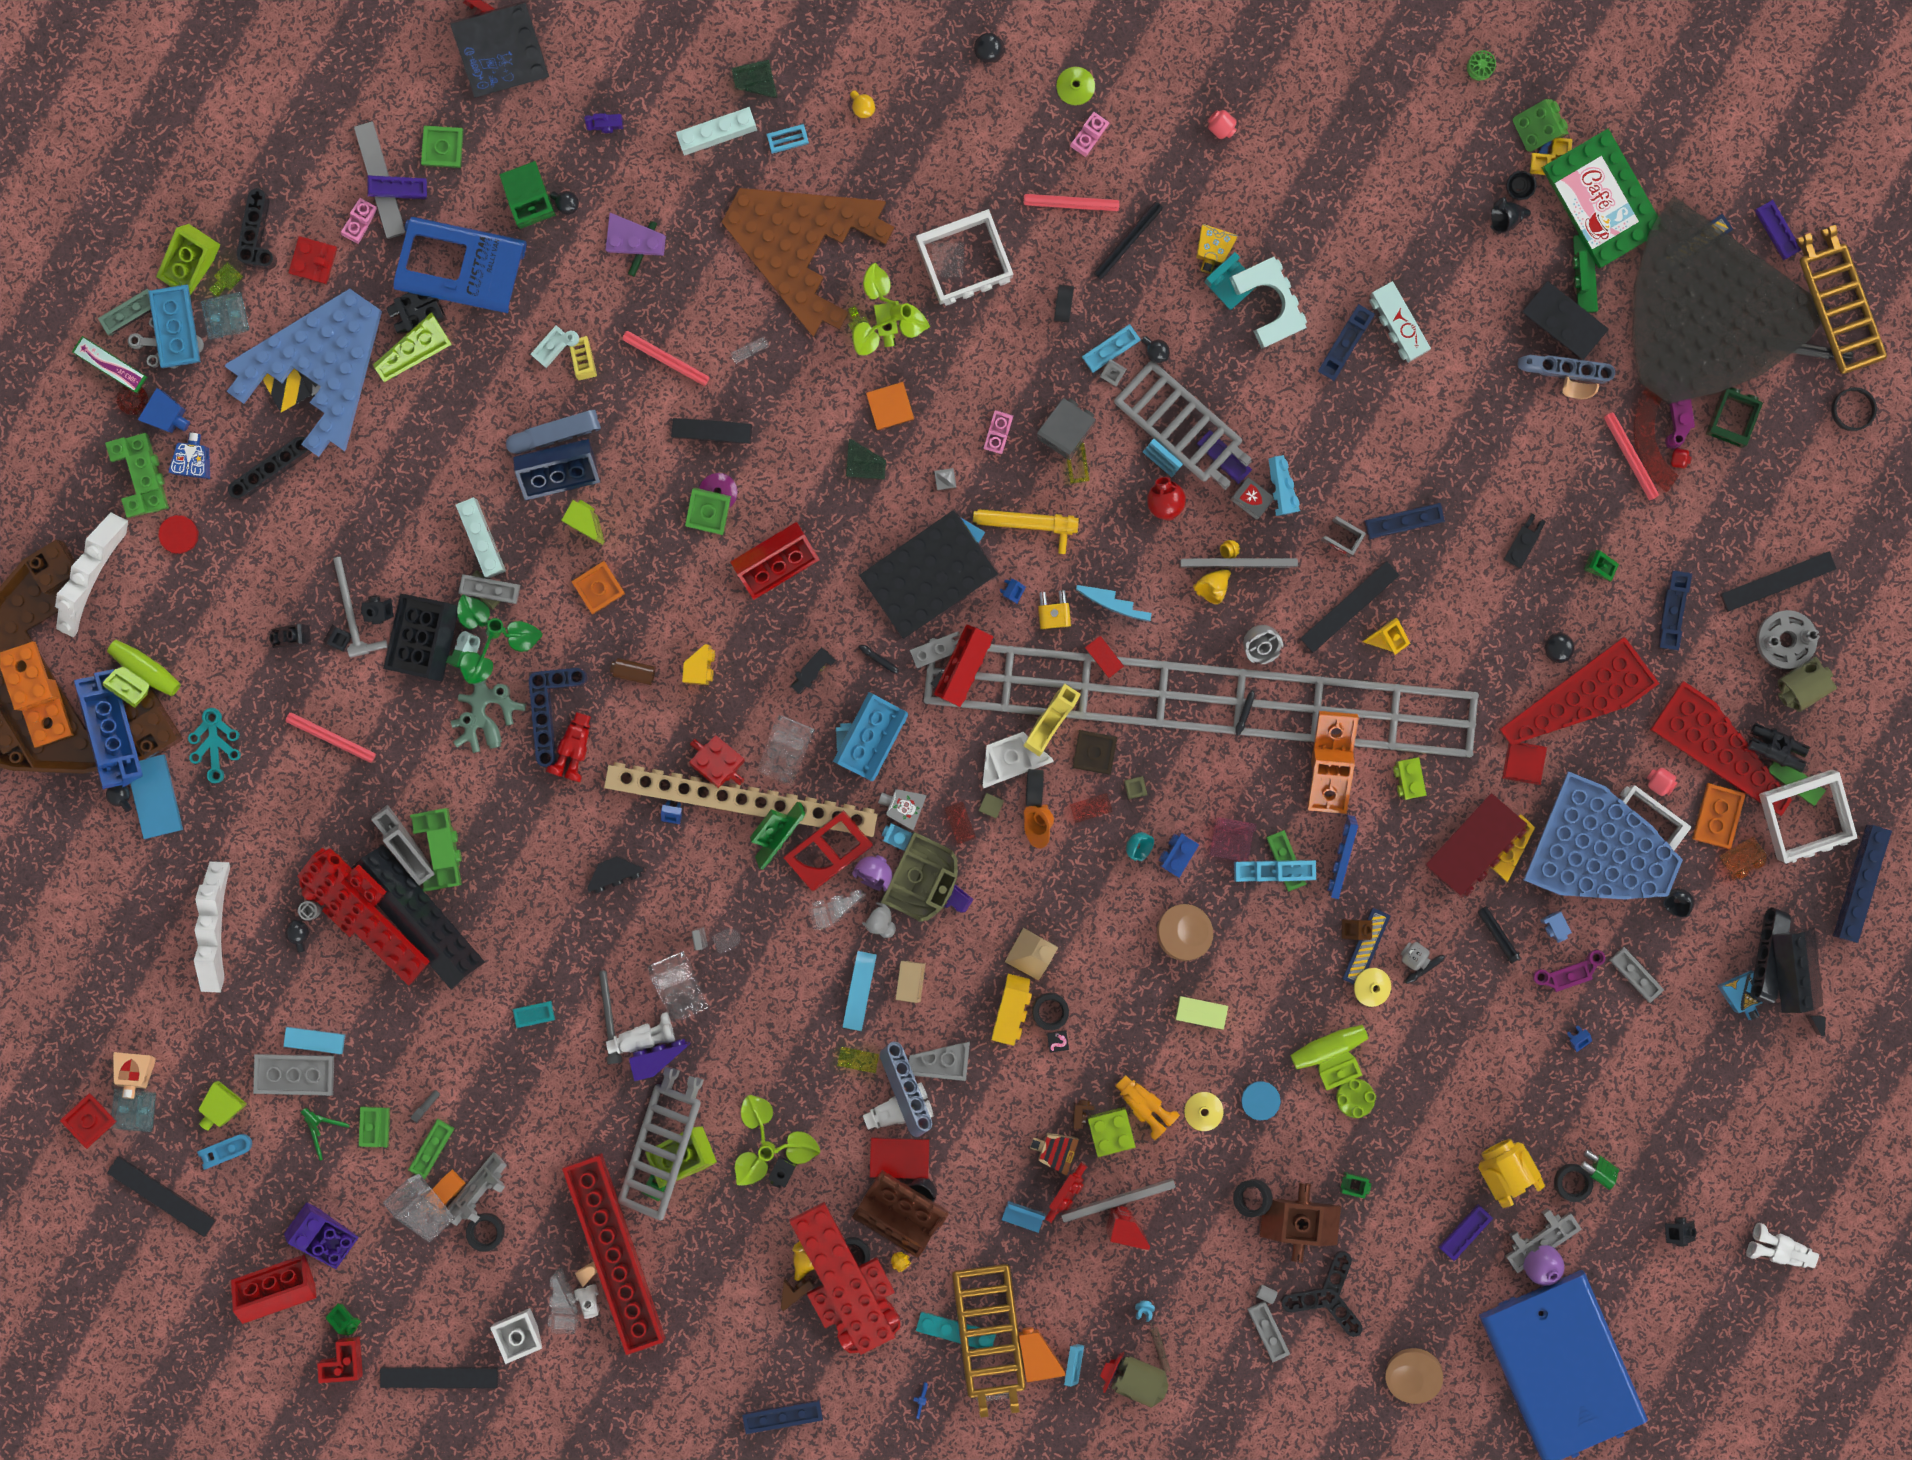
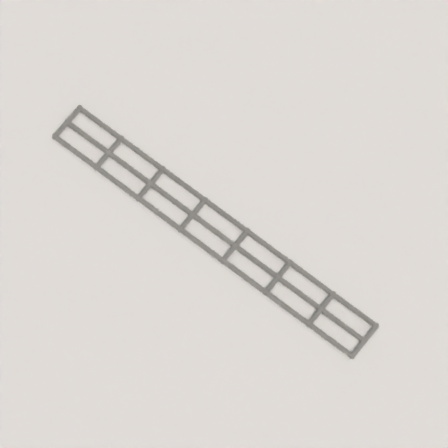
(1238, 701)

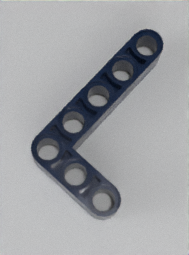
(544, 689)

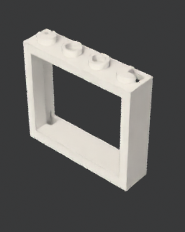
(955, 227)
(1682, 827)
(1826, 844)

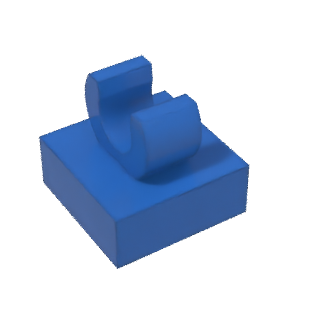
(1013, 591)
(671, 814)
(1580, 1040)

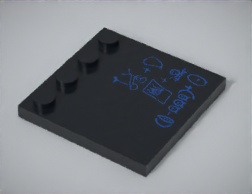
(499, 49)

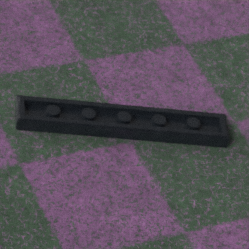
(1778, 581)
(1349, 607)
(161, 1196)
(439, 1377)

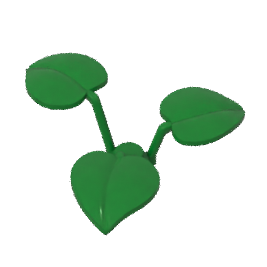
(475, 612)

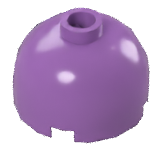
(874, 872)
(1544, 1265)

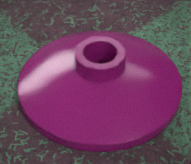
(721, 481)

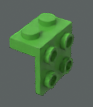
(1540, 124)

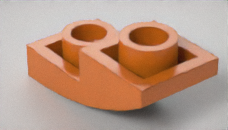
(448, 1186)

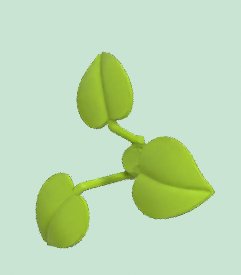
(912, 321)
(749, 1167)

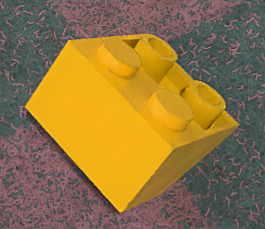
(697, 667)

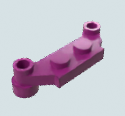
(1682, 423)
(1572, 974)

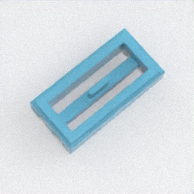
(790, 138)
(1162, 458)
(1074, 1365)

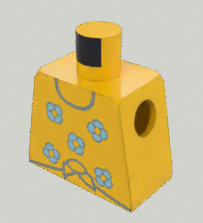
(1214, 247)

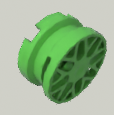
(1481, 65)

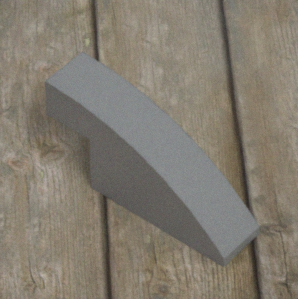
(402, 845)

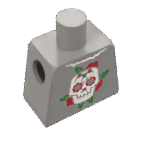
(903, 806)

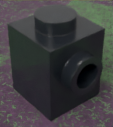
(781, 1172)

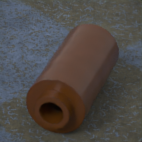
(633, 671)

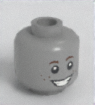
(1415, 956)

